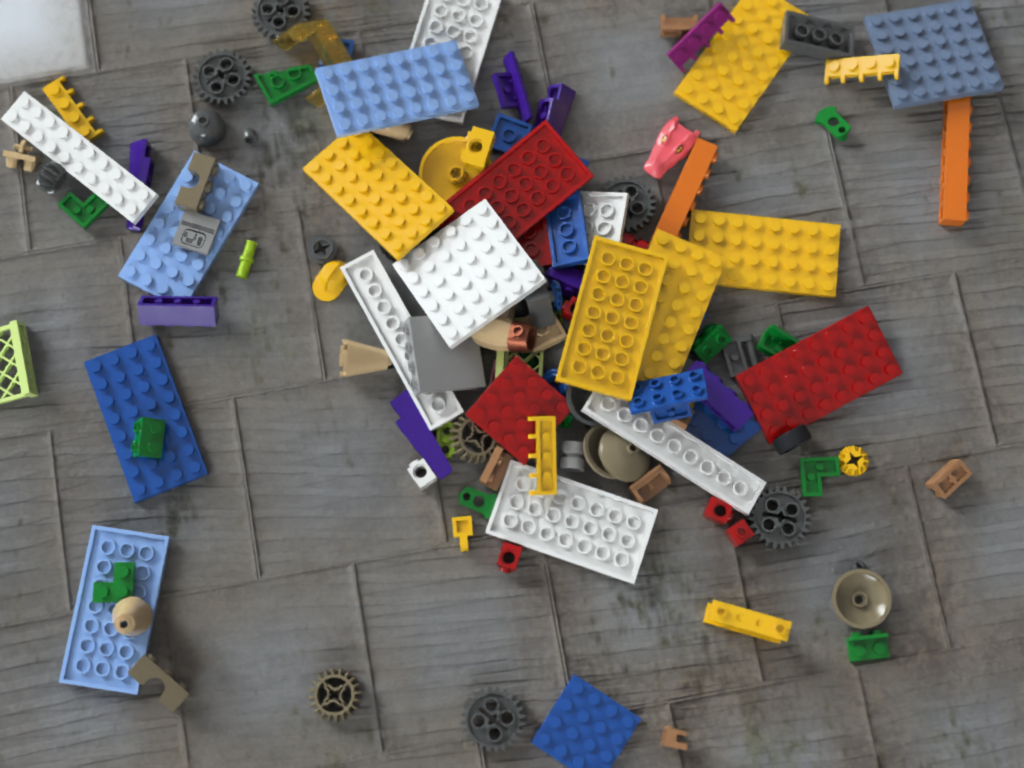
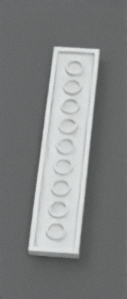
(80, 158)
(387, 317)
(679, 452)

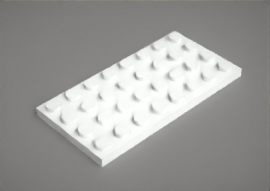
(459, 20)
(574, 525)

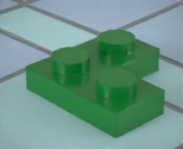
(81, 212)
(811, 472)
(120, 588)

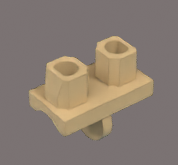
(13, 158)

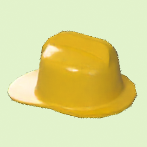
(329, 281)

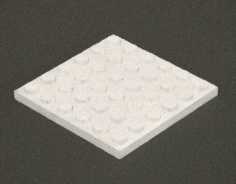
(469, 273)

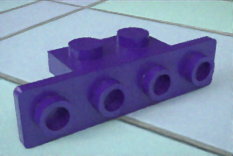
(511, 88)

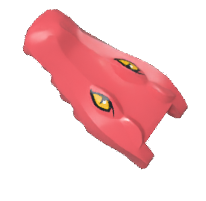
(670, 147)

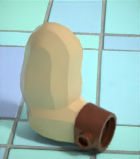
(507, 334)

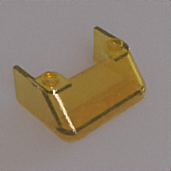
(325, 42)

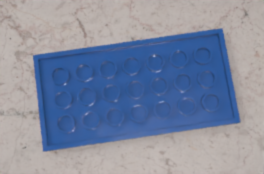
(136, 385)

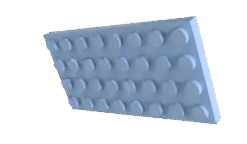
(396, 88)
(174, 271)
(95, 650)

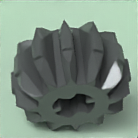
(51, 177)

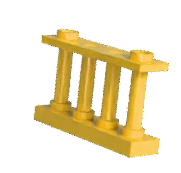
(747, 622)

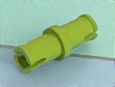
(246, 259)

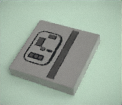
(196, 232)

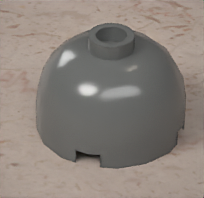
(206, 127)

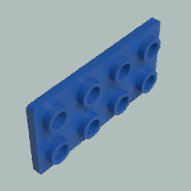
(669, 396)

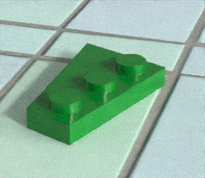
(285, 84)

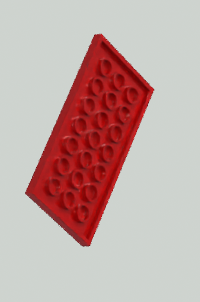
(525, 181)
(818, 374)

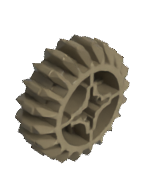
(476, 444)
(324, 682)

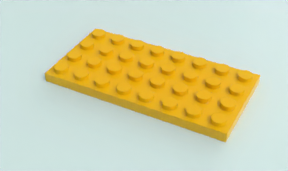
(738, 63)
(378, 192)
(770, 252)
(681, 304)
(612, 318)

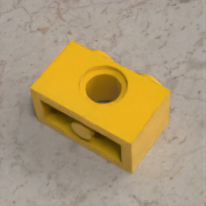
(480, 159)

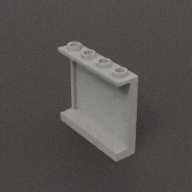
(435, 365)

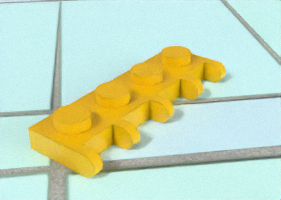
(862, 67)
(70, 111)
(545, 455)

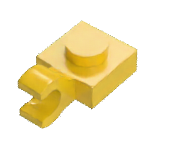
(462, 529)

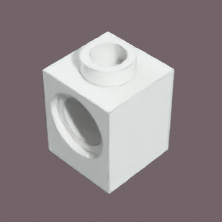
(425, 481)

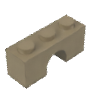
(195, 198)
(173, 693)

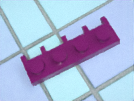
(699, 36)

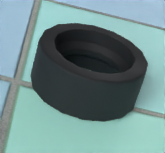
(792, 439)

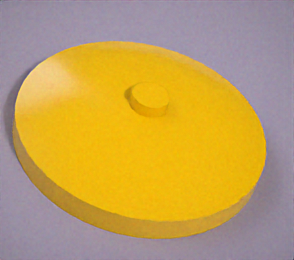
(444, 169)

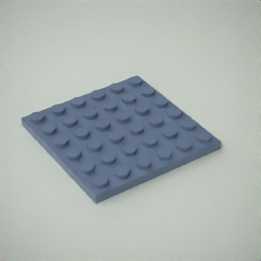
(939, 51)

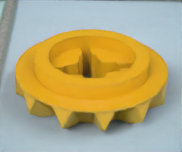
(851, 469)

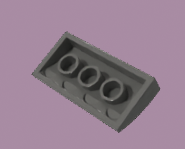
(816, 36)

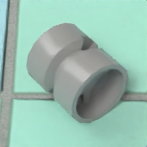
(573, 457)

